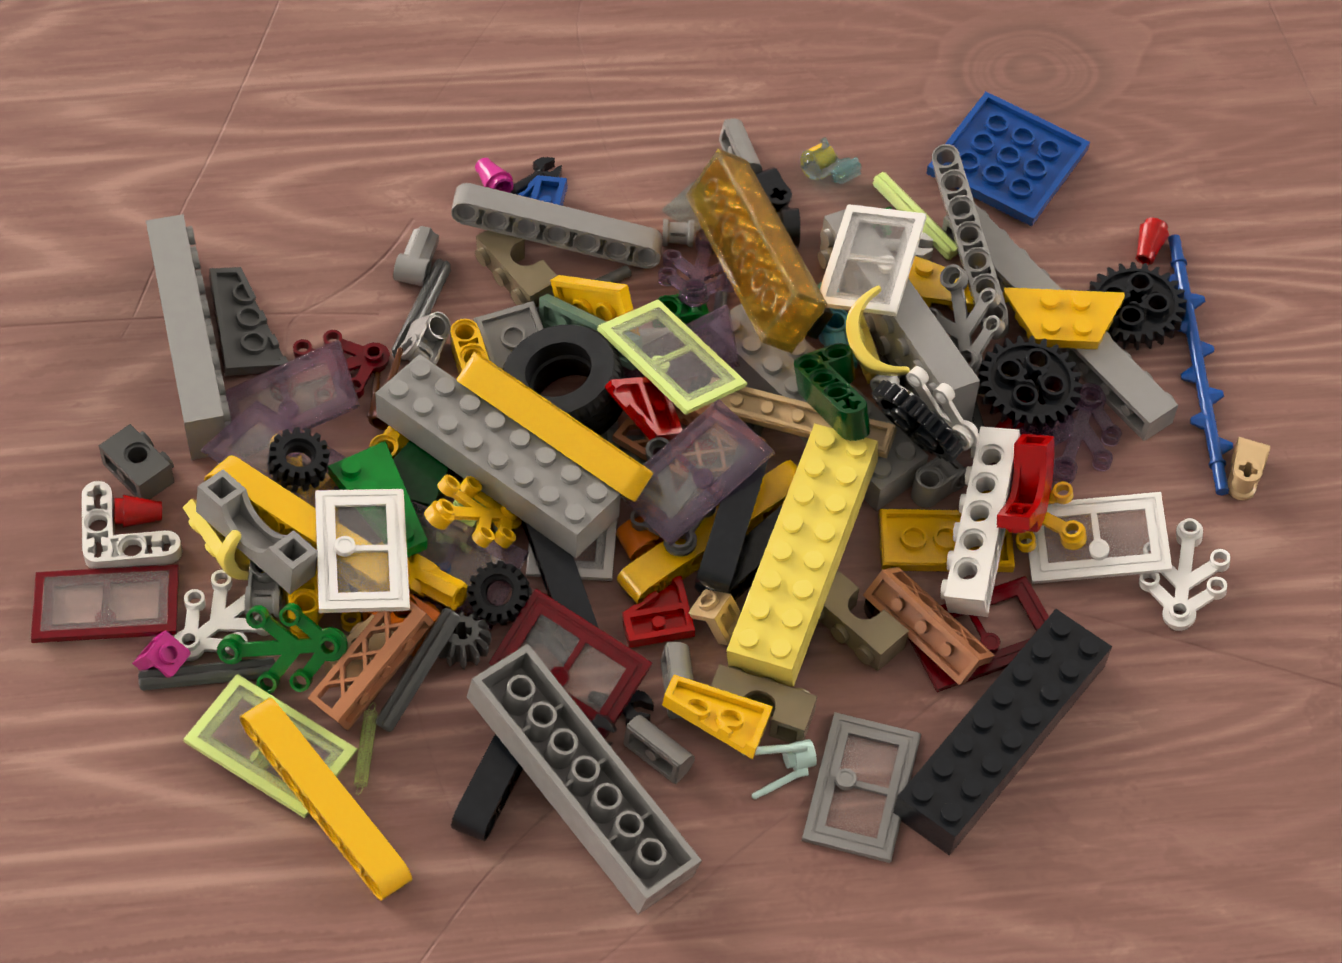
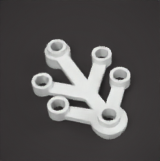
(943, 394)
(1185, 580)
(221, 619)

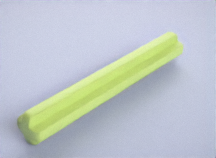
(903, 202)

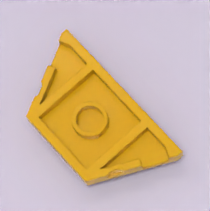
(1064, 316)

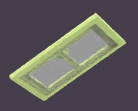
(672, 356)
(225, 741)

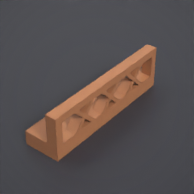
(928, 624)
(375, 672)

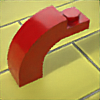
(1030, 484)

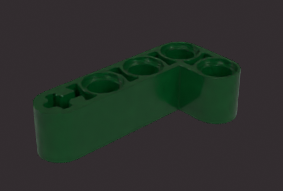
(825, 381)

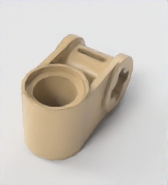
(1247, 468)

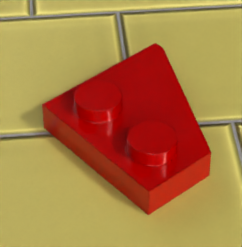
(646, 406)
(659, 617)

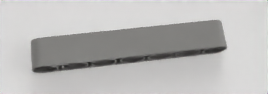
(556, 225)
(967, 228)

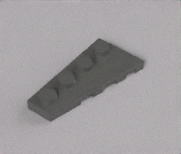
(241, 326)

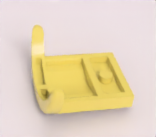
(862, 343)
(223, 549)

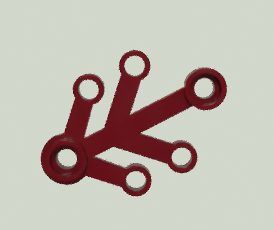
(361, 358)

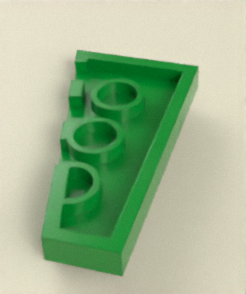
(377, 470)

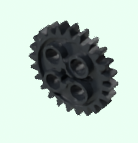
(1150, 306)
(1029, 383)
(919, 423)

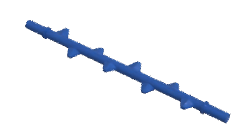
(1197, 372)

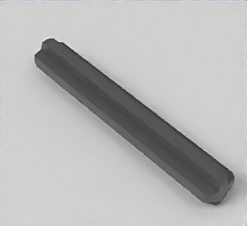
(425, 299)
(417, 669)
(204, 674)

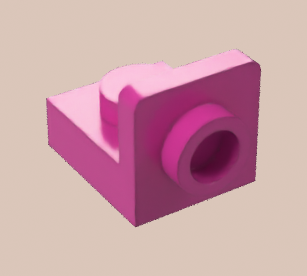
(164, 654)

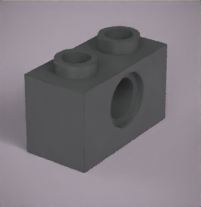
(121, 456)

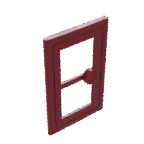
(1035, 611)

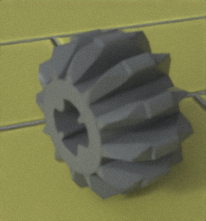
(467, 641)

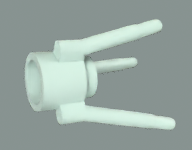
(796, 755)

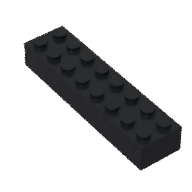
(1001, 731)

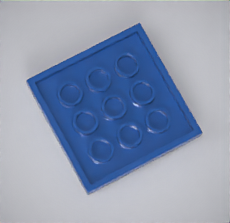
(1014, 157)

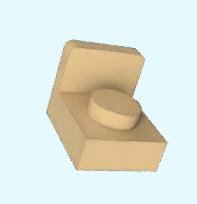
(719, 612)

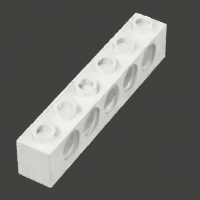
(975, 594)

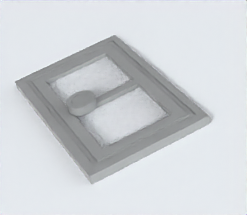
(859, 786)

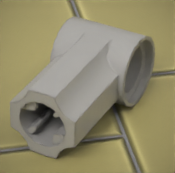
(416, 263)

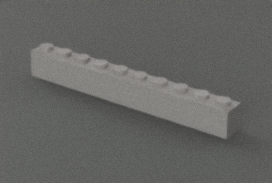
(1125, 384)

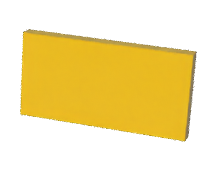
(923, 538)

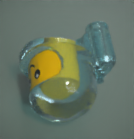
(822, 162)

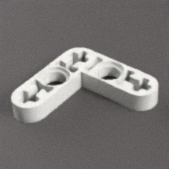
(114, 545)

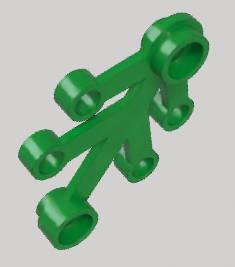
(285, 645)

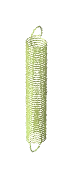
(373, 723)

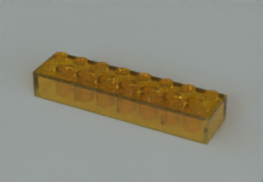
(756, 251)

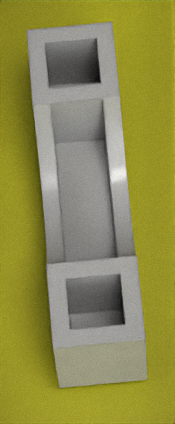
(282, 557)

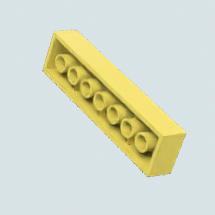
(802, 556)

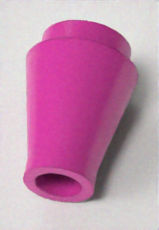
(494, 176)

